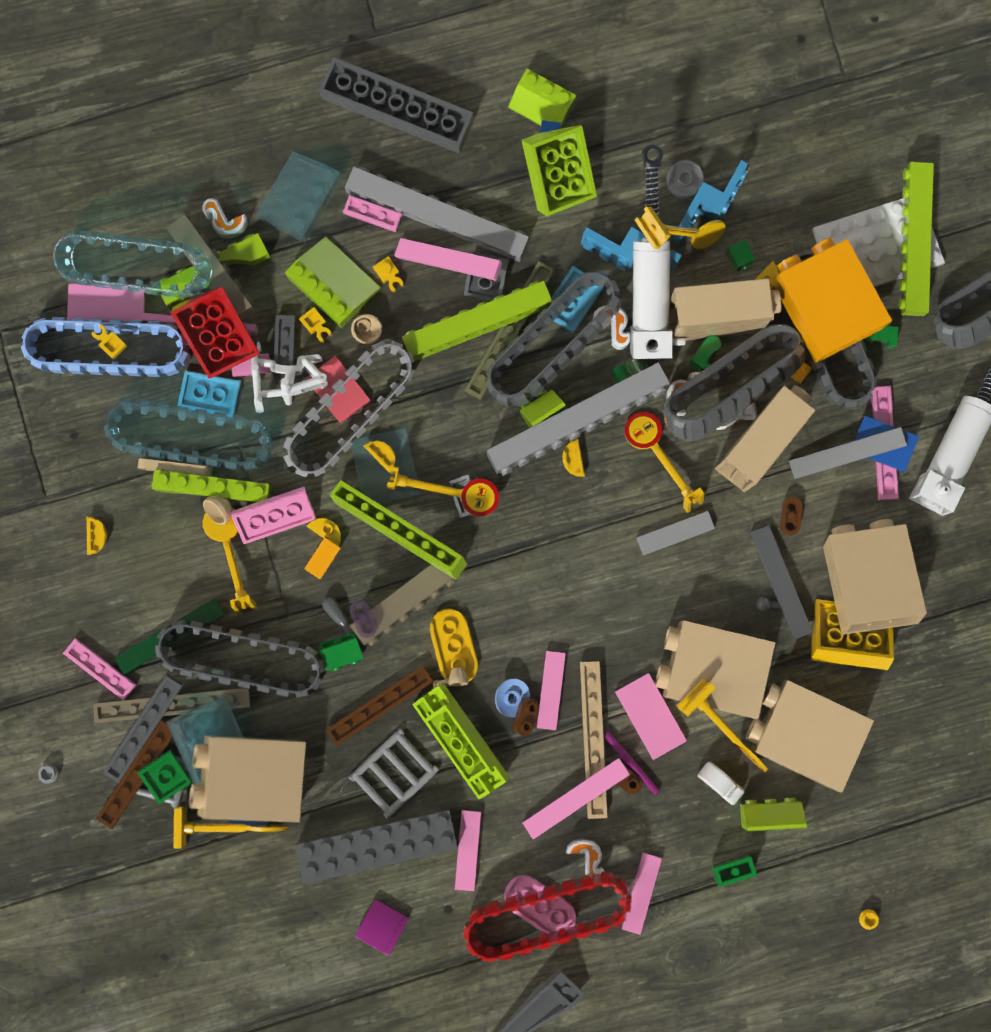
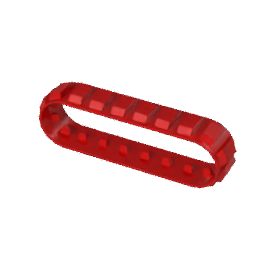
(546, 940)

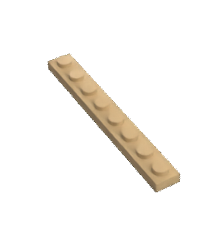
(593, 732)

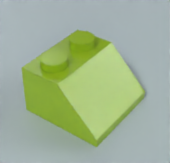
(543, 408)

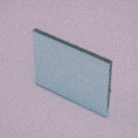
(374, 477)

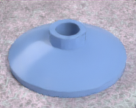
(518, 691)

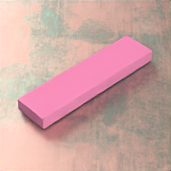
(99, 669)
(551, 690)
(467, 850)
(642, 892)

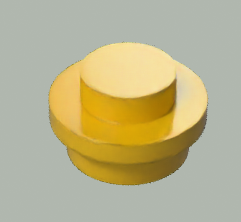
(868, 919)

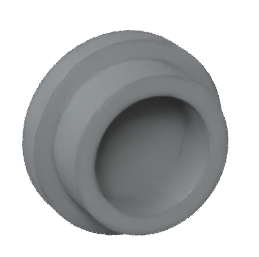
(48, 773)

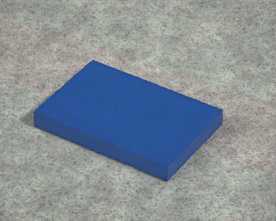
(896, 458)

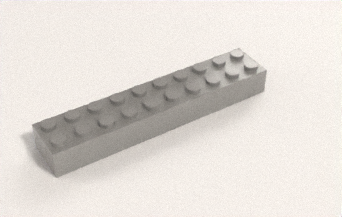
(578, 418)

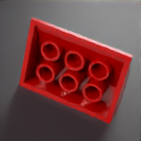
(214, 331)

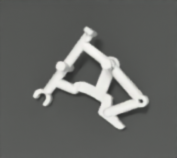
(288, 387)

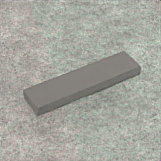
(675, 533)

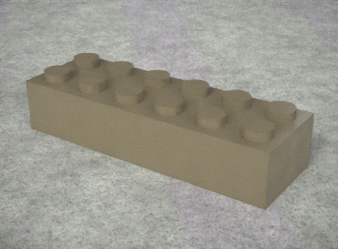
(405, 600)

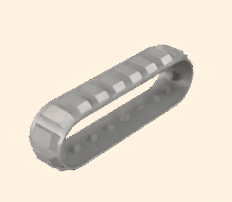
(384, 403)

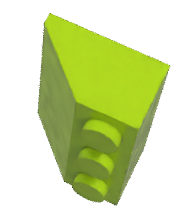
(541, 99)
(772, 815)

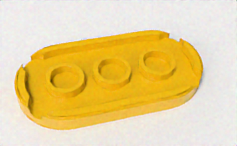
(453, 643)

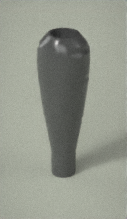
(335, 611)

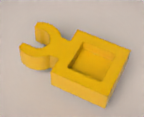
(387, 272)
(314, 323)
(110, 343)

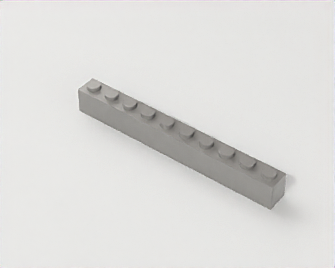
(436, 213)

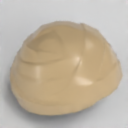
(366, 328)
(218, 509)

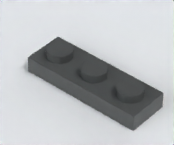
(284, 340)

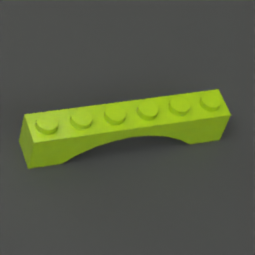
(248, 252)
(210, 486)

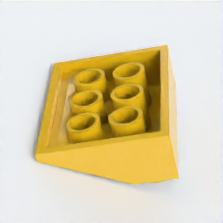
(861, 649)

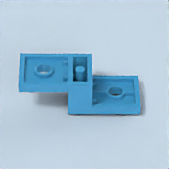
(712, 202)
(622, 254)

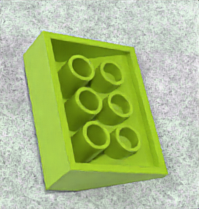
(559, 169)
(332, 281)

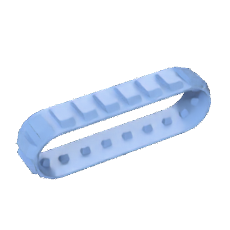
(95, 368)

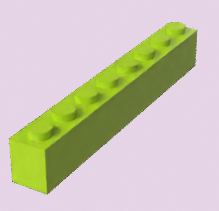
(917, 239)
(477, 321)
(398, 530)

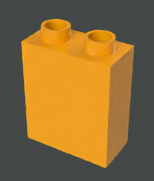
(830, 298)

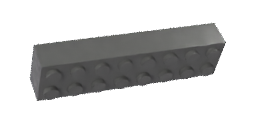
(396, 105)
(376, 846)

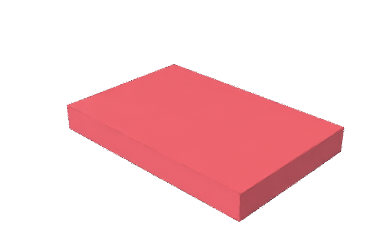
(343, 404)

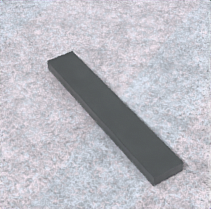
(781, 582)
(143, 728)

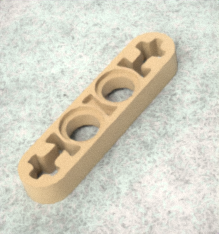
(151, 465)

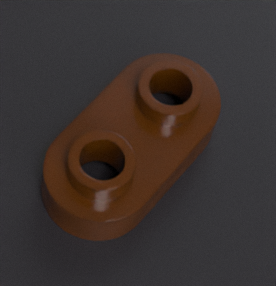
(792, 517)
(526, 716)
(624, 784)

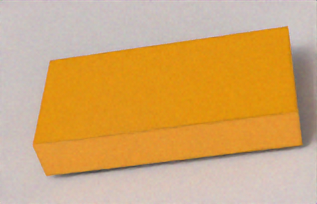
(323, 558)

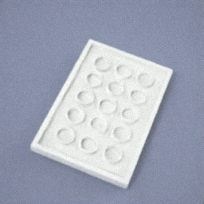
(876, 240)

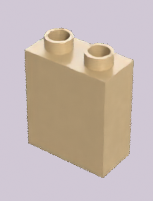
(722, 309)
(766, 437)
(873, 577)
(728, 660)
(809, 734)
(248, 778)

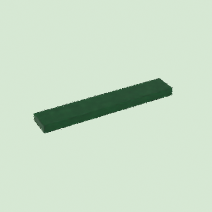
(146, 649)

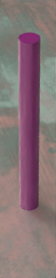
(631, 762)

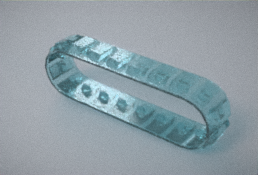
(63, 261)
(127, 406)

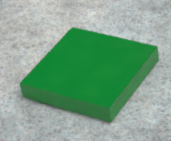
(164, 777)

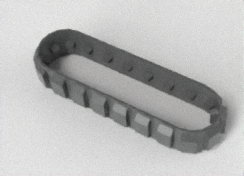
(958, 303)
(769, 337)
(573, 349)
(865, 367)
(170, 664)

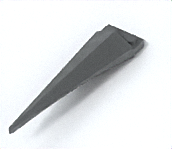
(544, 1004)

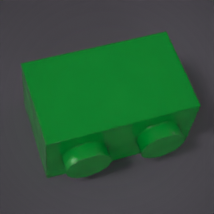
(341, 651)
(733, 870)

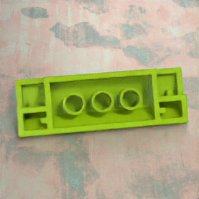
(461, 741)

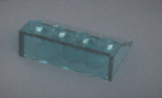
(299, 196)
(190, 727)

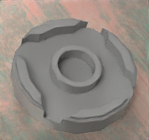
(684, 179)

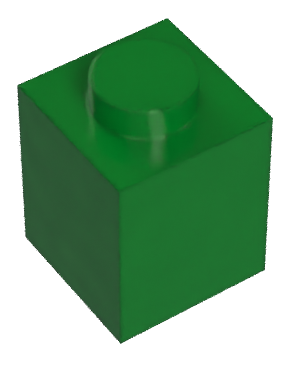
(741, 256)

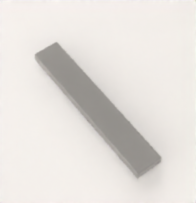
(847, 453)

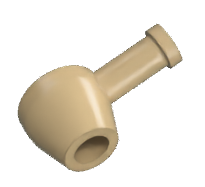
(457, 678)

